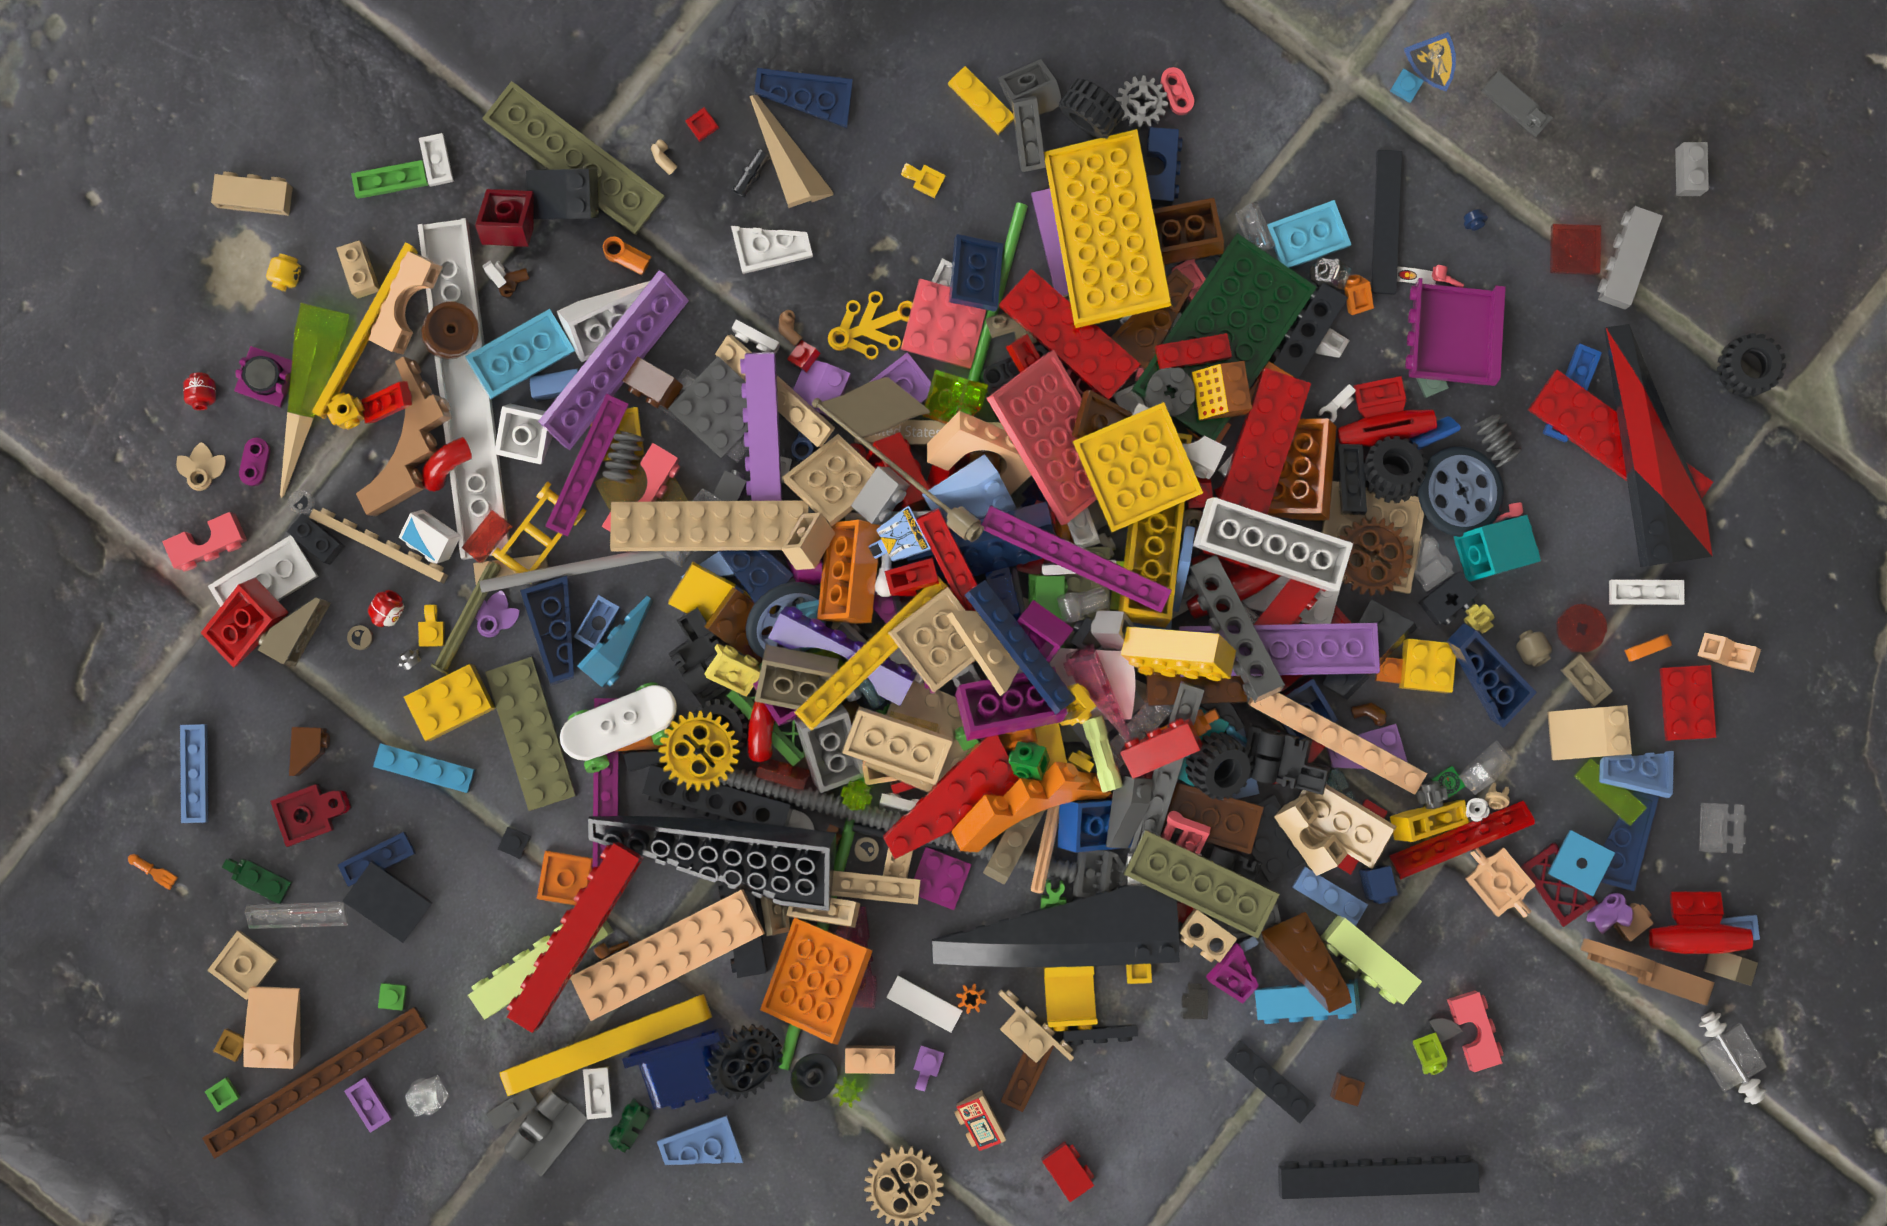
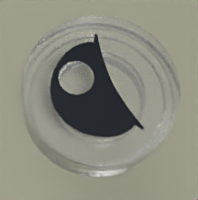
(301, 502)

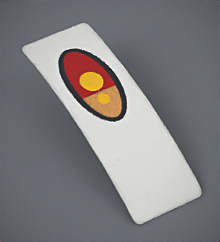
(1411, 275)

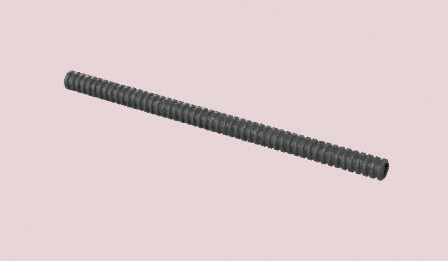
(874, 817)

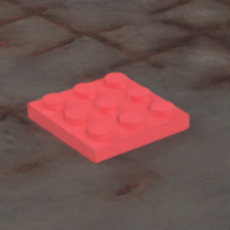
(942, 328)

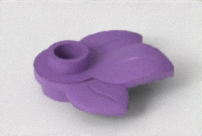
(497, 611)
(1609, 911)

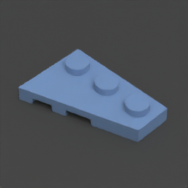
(705, 1143)

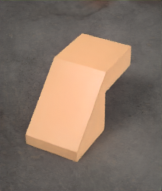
(1729, 653)

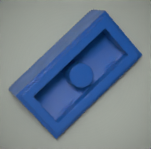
(1445, 428)

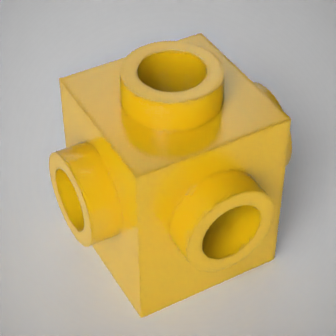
(351, 417)

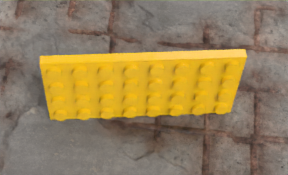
(1107, 229)

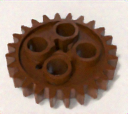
(1383, 537)

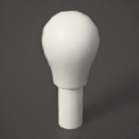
(881, 584)

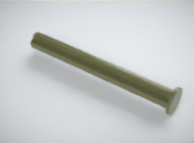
(465, 620)

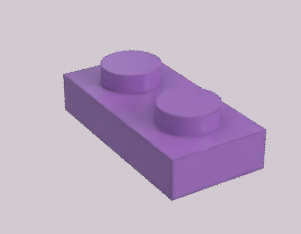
(368, 1104)

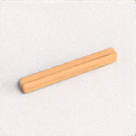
(1045, 850)

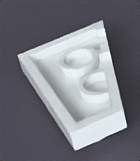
(769, 248)

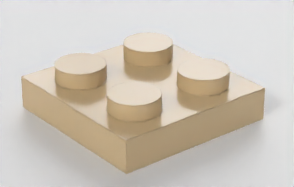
(242, 964)

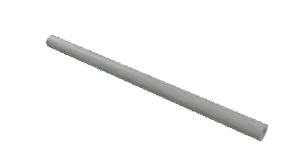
(568, 570)

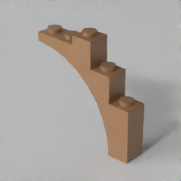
(399, 477)

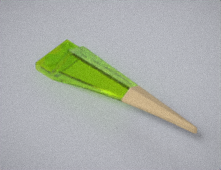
(315, 349)

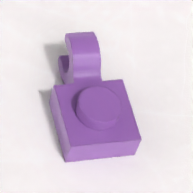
(928, 1064)

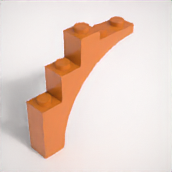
(995, 814)

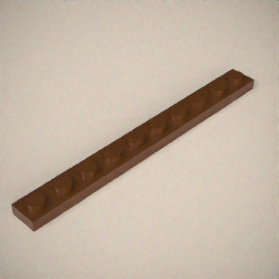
(315, 1082)

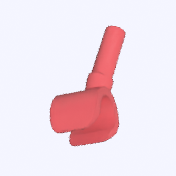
(1439, 274)
(1515, 511)

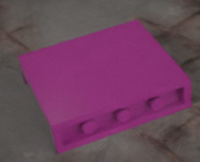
(1455, 333)

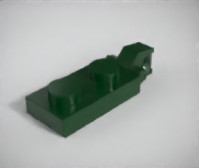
(258, 879)

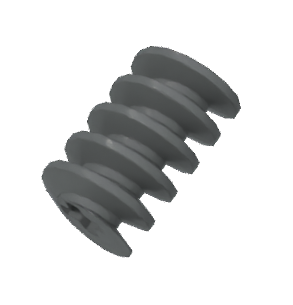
(1498, 439)
(623, 457)

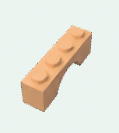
(391, 326)

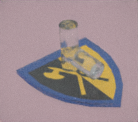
(1434, 60)

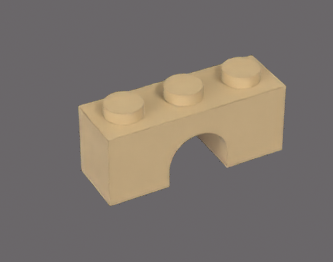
(1319, 852)

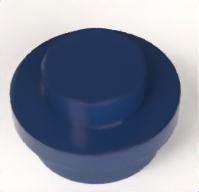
(1475, 219)

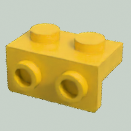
(1079, 709)

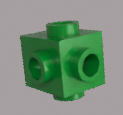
(1029, 760)

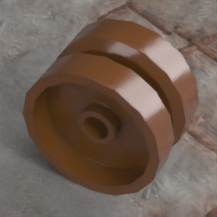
(435, 332)

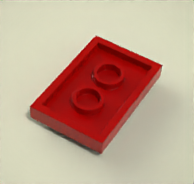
(1688, 702)

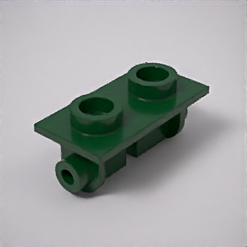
(622, 1135)

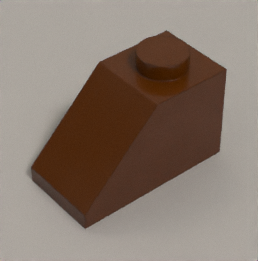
(306, 748)

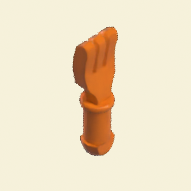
(160, 875)

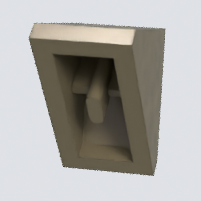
(1731, 967)

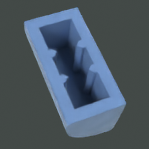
(551, 384)

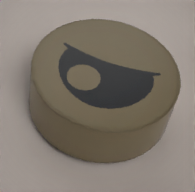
(360, 637)
(866, 849)

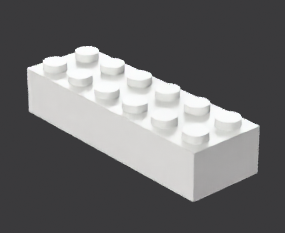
(1273, 544)

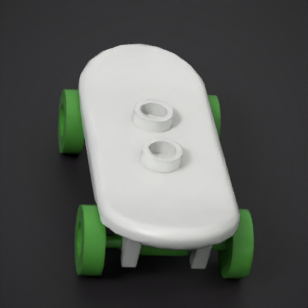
(618, 724)

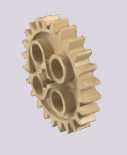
(922, 1174)

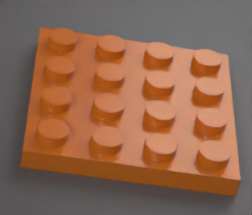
(816, 980)

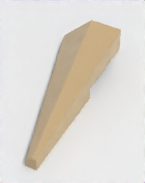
(795, 172)

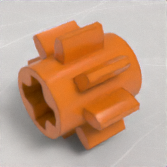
(973, 991)

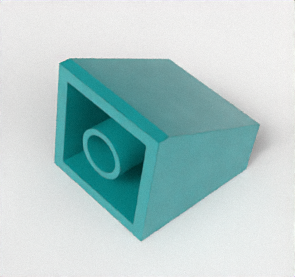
(1497, 548)

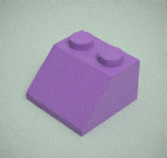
(822, 382)

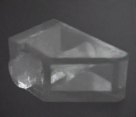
(1485, 768)

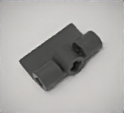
(545, 1132)

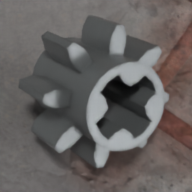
(1432, 795)

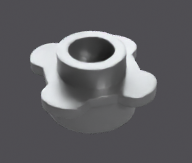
(409, 659)

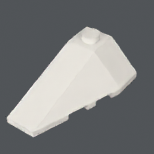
(592, 319)

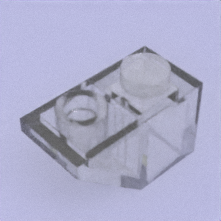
(1430, 565)

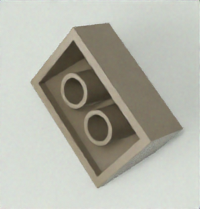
(792, 676)

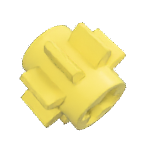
(1479, 618)

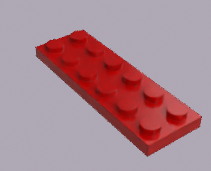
(1083, 349)

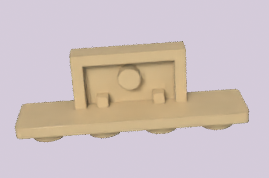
(1028, 1033)

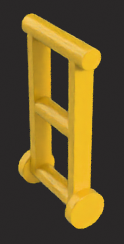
(544, 493)

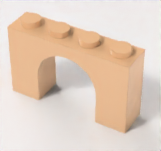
(969, 434)

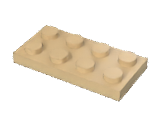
(897, 745)
(1355, 827)

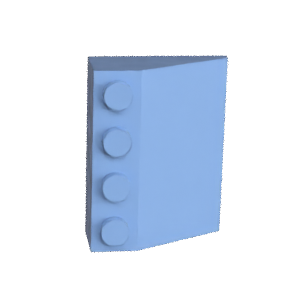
(974, 489)

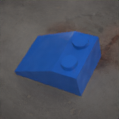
(1084, 825)

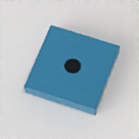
(1581, 863)

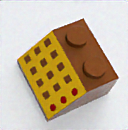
(1222, 391)

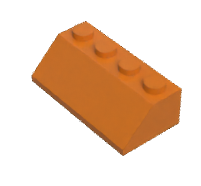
(849, 574)

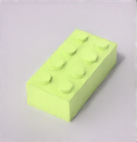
(1370, 959)

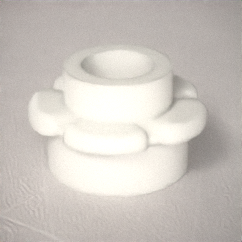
(1477, 803)

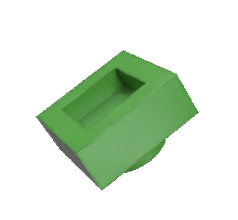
(392, 996)
(222, 1094)

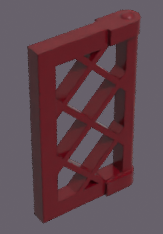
(1552, 904)

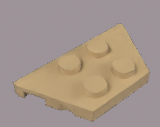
(986, 648)

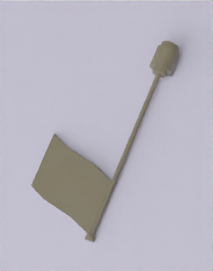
(877, 409)

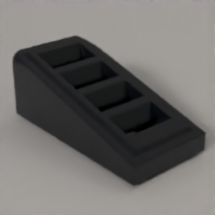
(642, 759)

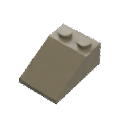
(291, 636)

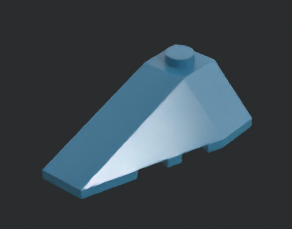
(608, 659)

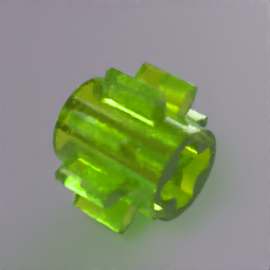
(856, 795)
(843, 1098)

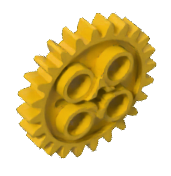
(682, 765)

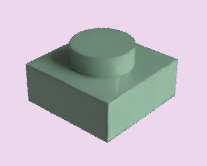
(1431, 387)

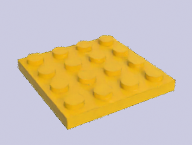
(1137, 467)

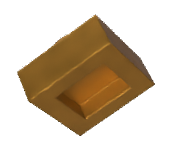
(230, 1045)

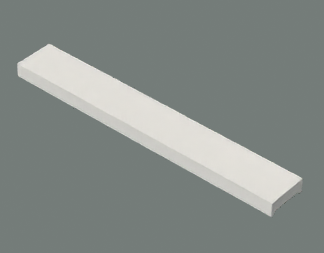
(477, 482)

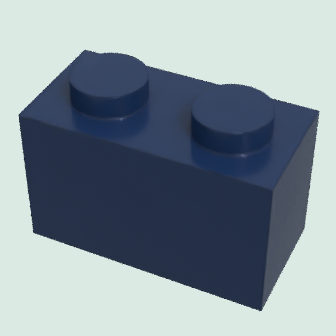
(1378, 883)

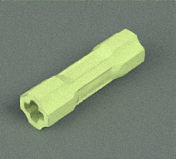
(1106, 767)

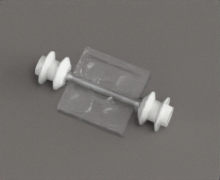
(1732, 1057)

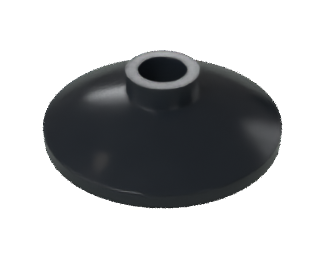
(820, 1084)

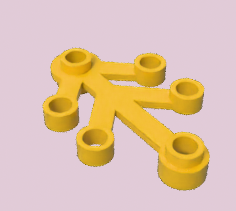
(867, 327)

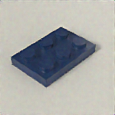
(976, 272)

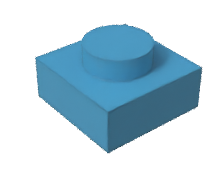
(1406, 85)

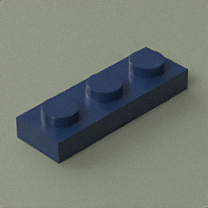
(383, 854)

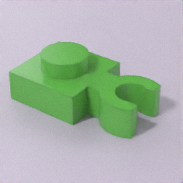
(1053, 895)

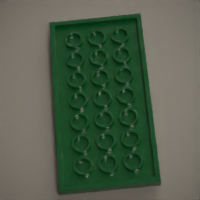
(1250, 301)

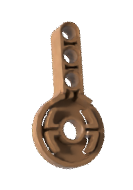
(1650, 972)

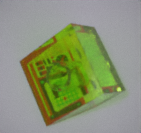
(952, 394)

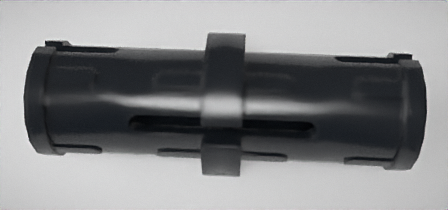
(751, 173)

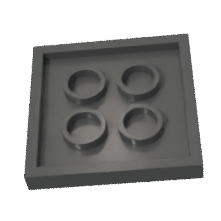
(714, 407)

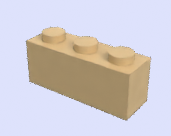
(252, 193)

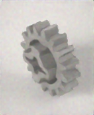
(1151, 102)

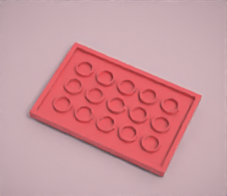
(1039, 417)

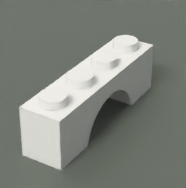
(1203, 454)

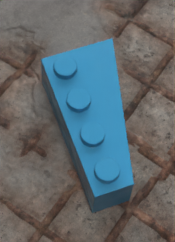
(1297, 1002)

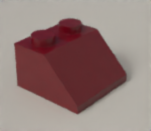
(506, 218)

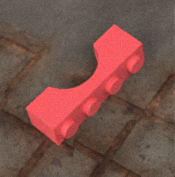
(659, 468)

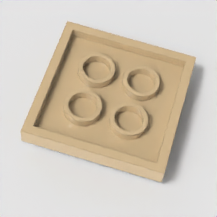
(830, 479)
(933, 642)

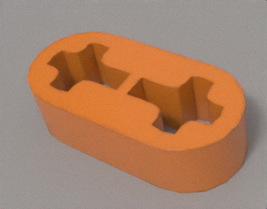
(1648, 647)

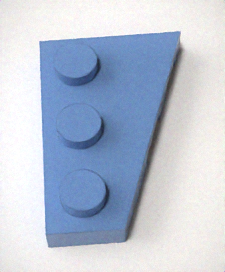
(1642, 773)

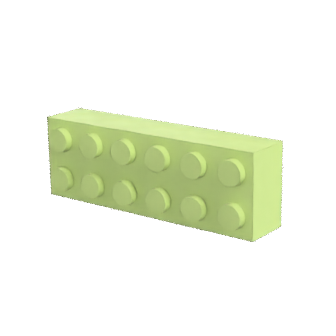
(496, 993)

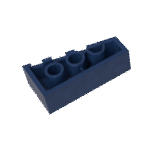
(550, 621)
(1491, 676)

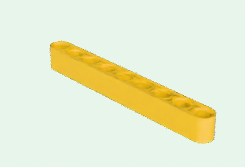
(605, 1045)

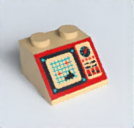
(980, 1121)

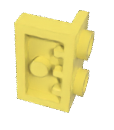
(733, 670)

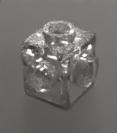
(426, 1096)

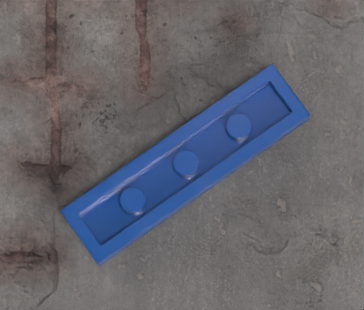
(1581, 372)

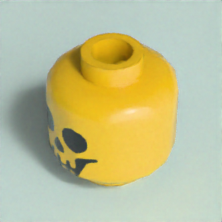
(283, 272)

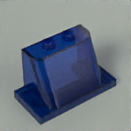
(677, 1070)

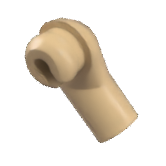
(661, 159)

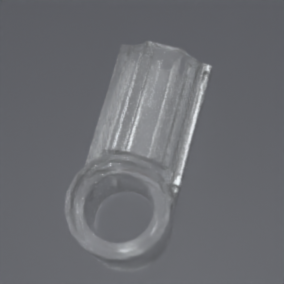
(1076, 605)

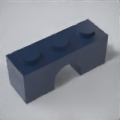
(1164, 145)

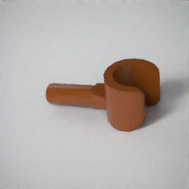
(602, 950)

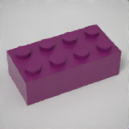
(989, 714)

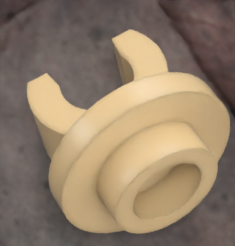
(1497, 799)

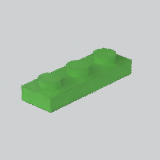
(389, 179)

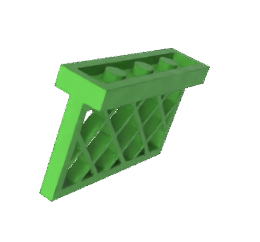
(779, 738)

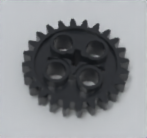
(744, 1061)

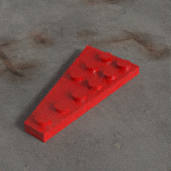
(979, 774)

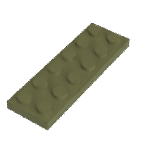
(530, 733)
(1201, 883)

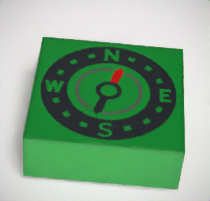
(1450, 780)

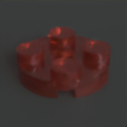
(1594, 633)

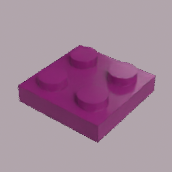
(941, 877)

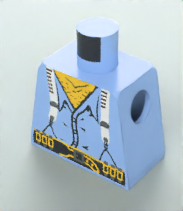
(900, 537)

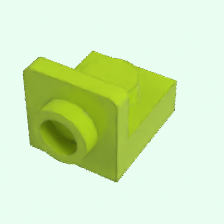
(1430, 1054)

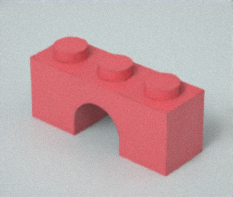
(225, 535)
(1483, 1050)

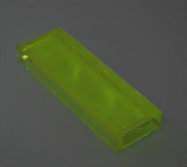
(1614, 797)

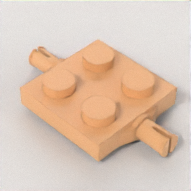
(1500, 882)

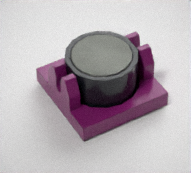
(264, 376)

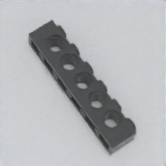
(1213, 572)

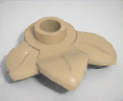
(201, 463)

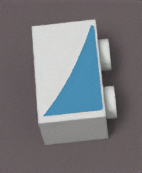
(429, 536)

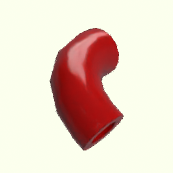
(443, 462)
(760, 733)

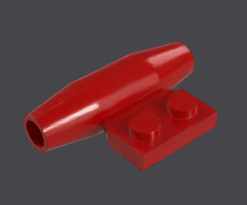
(1384, 414)
(1245, 582)
(1699, 927)

